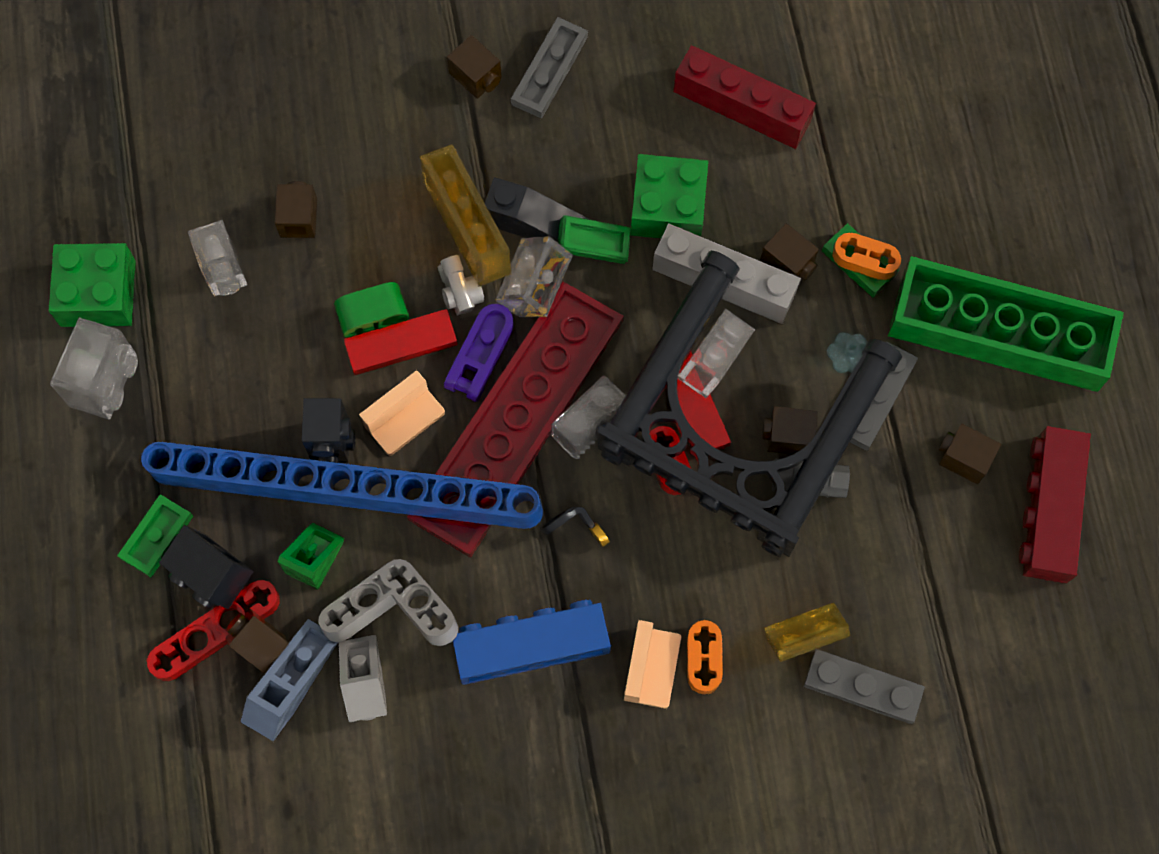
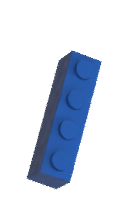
(531, 642)

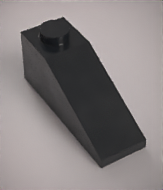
(525, 211)

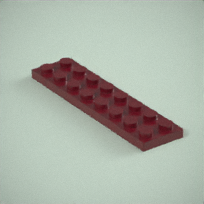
(524, 404)

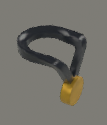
(566, 515)

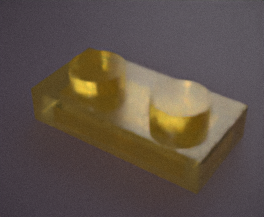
(807, 632)

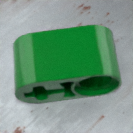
(371, 309)

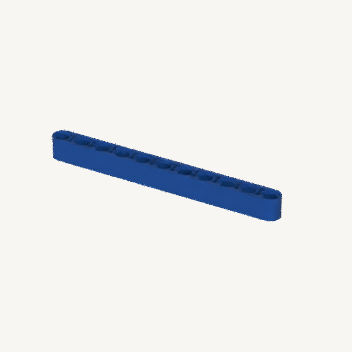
(357, 493)

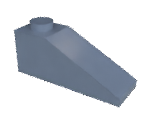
(287, 681)

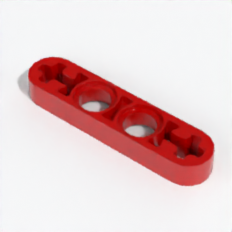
(211, 626)

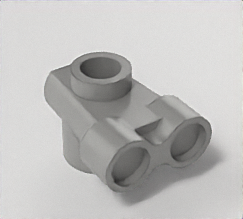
(460, 292)

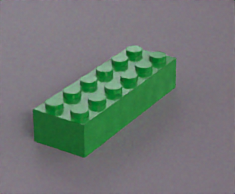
(1006, 324)

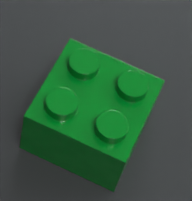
(668, 192)
(92, 284)

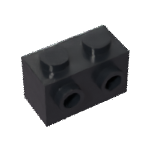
(327, 430)
(205, 568)

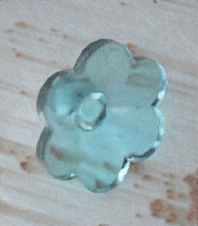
(843, 357)

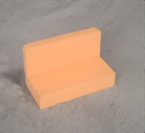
(402, 414)
(652, 666)

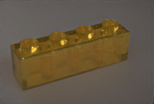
(465, 215)

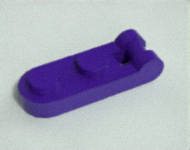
(481, 351)

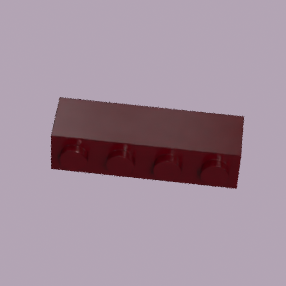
(743, 97)
(1055, 505)

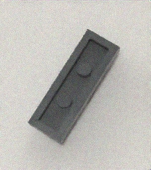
(549, 67)
(883, 401)
(864, 686)

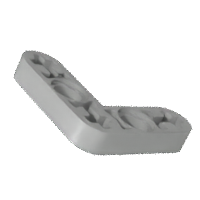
(389, 594)

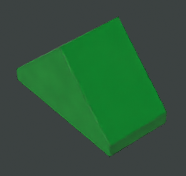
(311, 555)

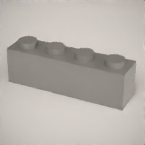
(755, 287)

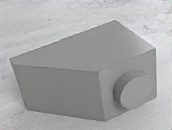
(362, 679)

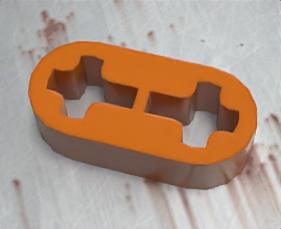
(866, 256)
(695, 658)

